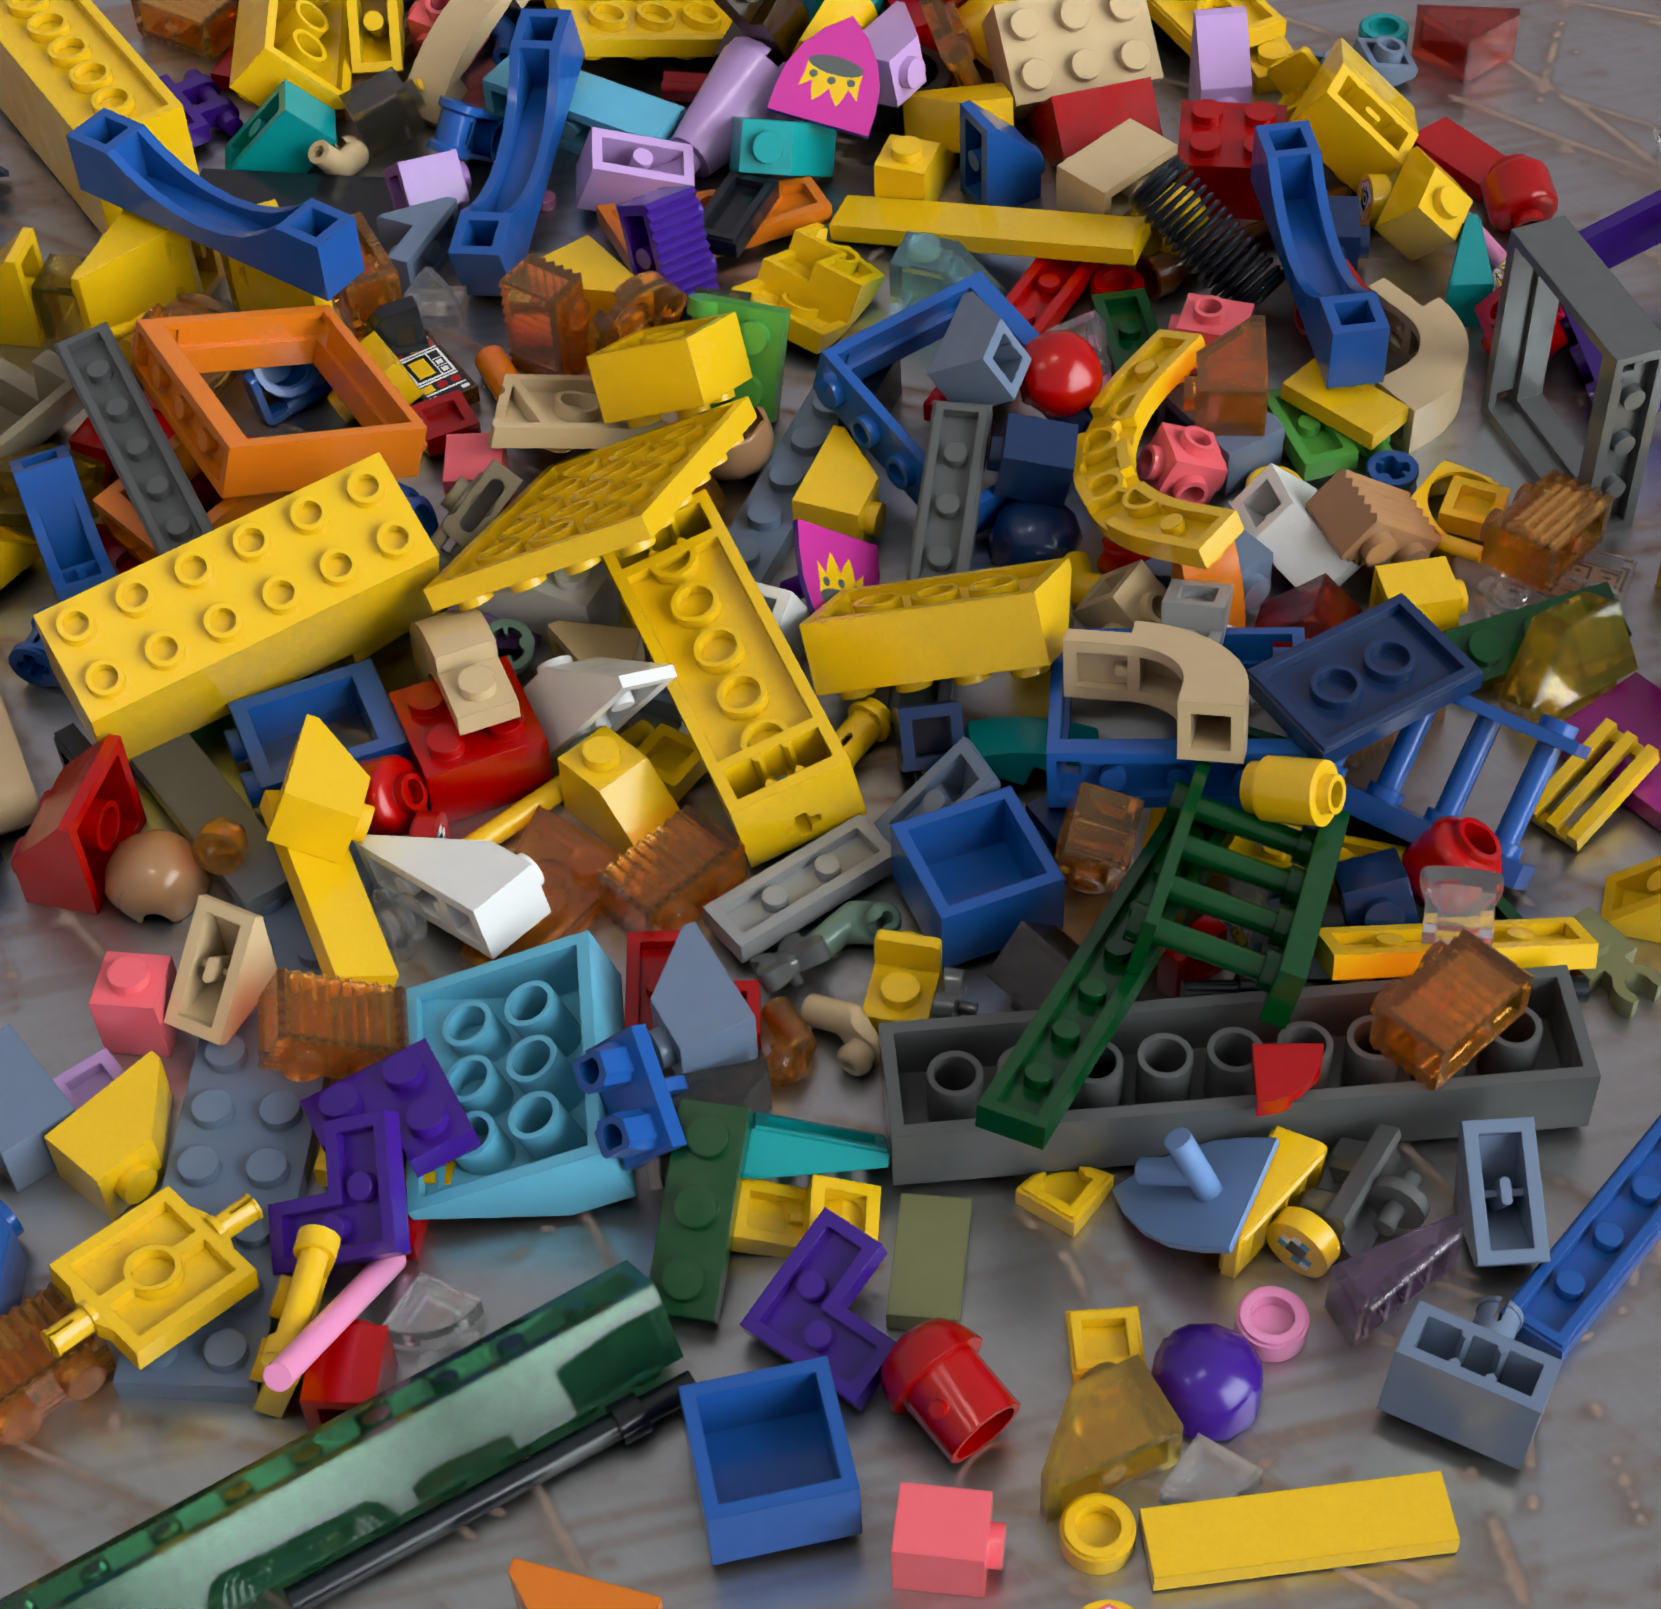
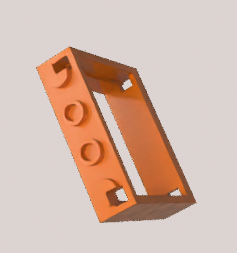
(176, 349)

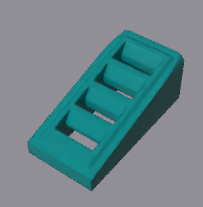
(1470, 274)
(801, 1147)

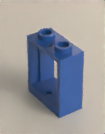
(326, 696)

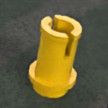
(866, 724)

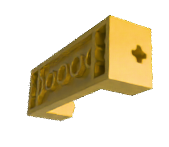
(737, 684)

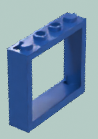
(888, 341)
(1151, 766)

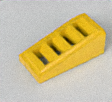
(1292, 1172)

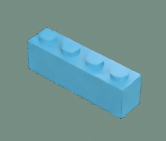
(598, 105)

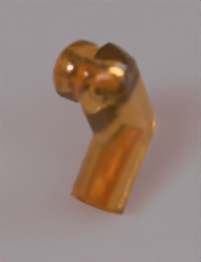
(794, 1042)

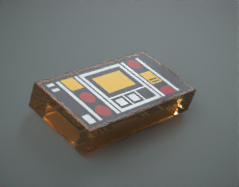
(438, 372)

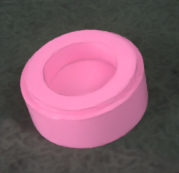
(1273, 1322)

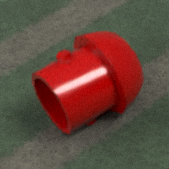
(947, 1387)

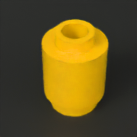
(1292, 790)

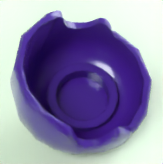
(1209, 1379)

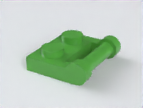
(765, 341)

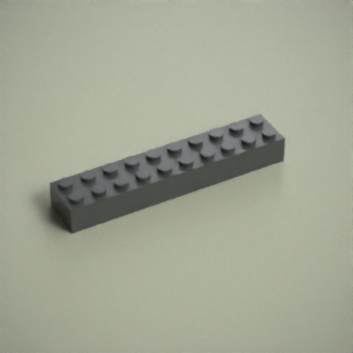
(1192, 1069)

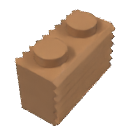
(1371, 521)

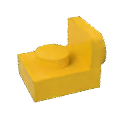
(903, 977)

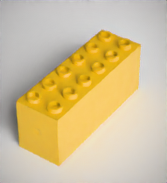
(65, 66)
(242, 608)

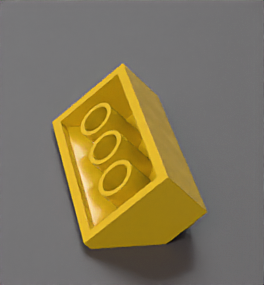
(292, 42)
(940, 629)

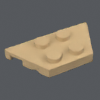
(554, 415)

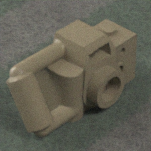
(473, 508)

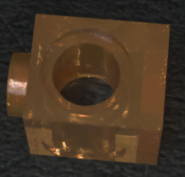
(1097, 838)

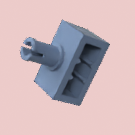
(1471, 1379)

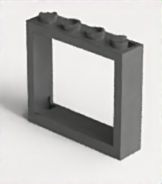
(1552, 265)

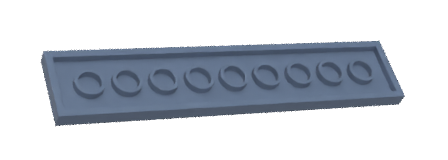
(236, 1137)

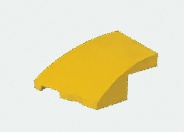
(821, 285)

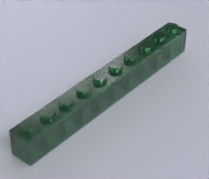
(378, 1457)

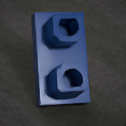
(635, 1096)

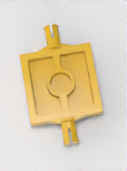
(153, 1276)

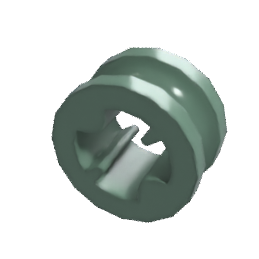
(526, 643)

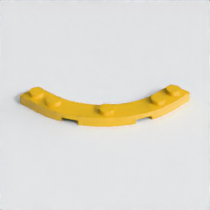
(1106, 463)

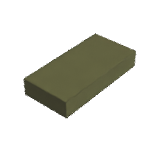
(928, 1260)

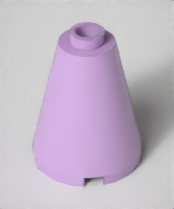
(735, 86)

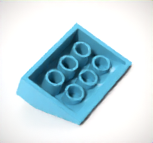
(509, 1053)

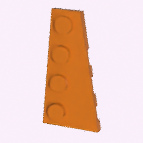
(798, 206)

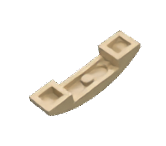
(451, 48)

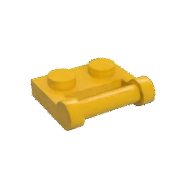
(295, 1305)

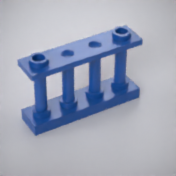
(1383, 799)

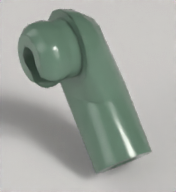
(857, 924)

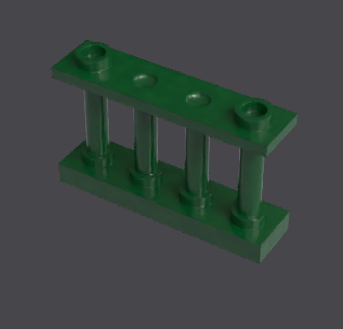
(1289, 930)

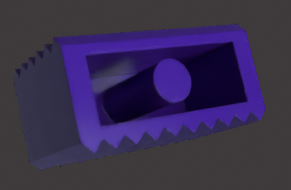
(668, 237)

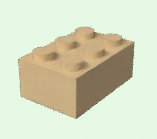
(1068, 47)

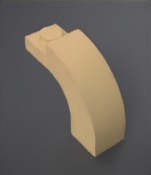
(1436, 360)
(464, 661)
(1171, 671)

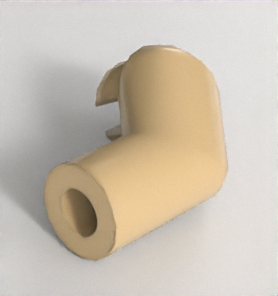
(339, 160)
(851, 1025)

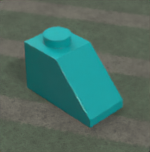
(282, 133)
(781, 147)

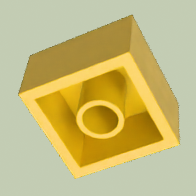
(670, 370)

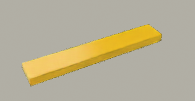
(994, 229)

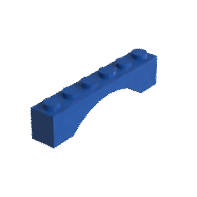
(501, 221)
(299, 243)
(1338, 314)

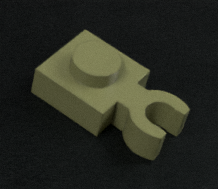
(1616, 966)

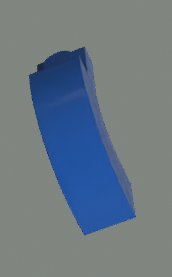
(61, 521)

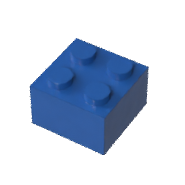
(976, 874)
(770, 1460)

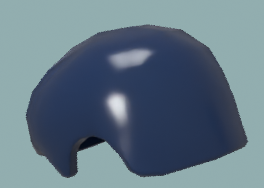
(1032, 533)

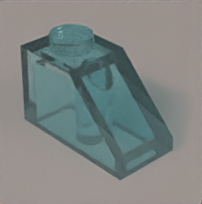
(927, 266)

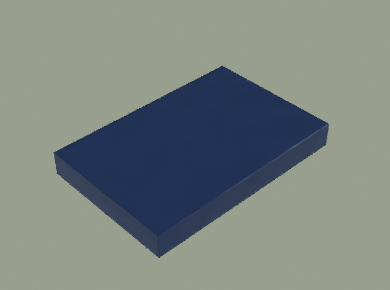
(1362, 680)

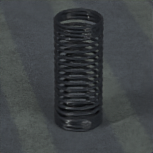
(1155, 187)

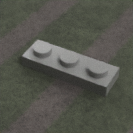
(799, 888)

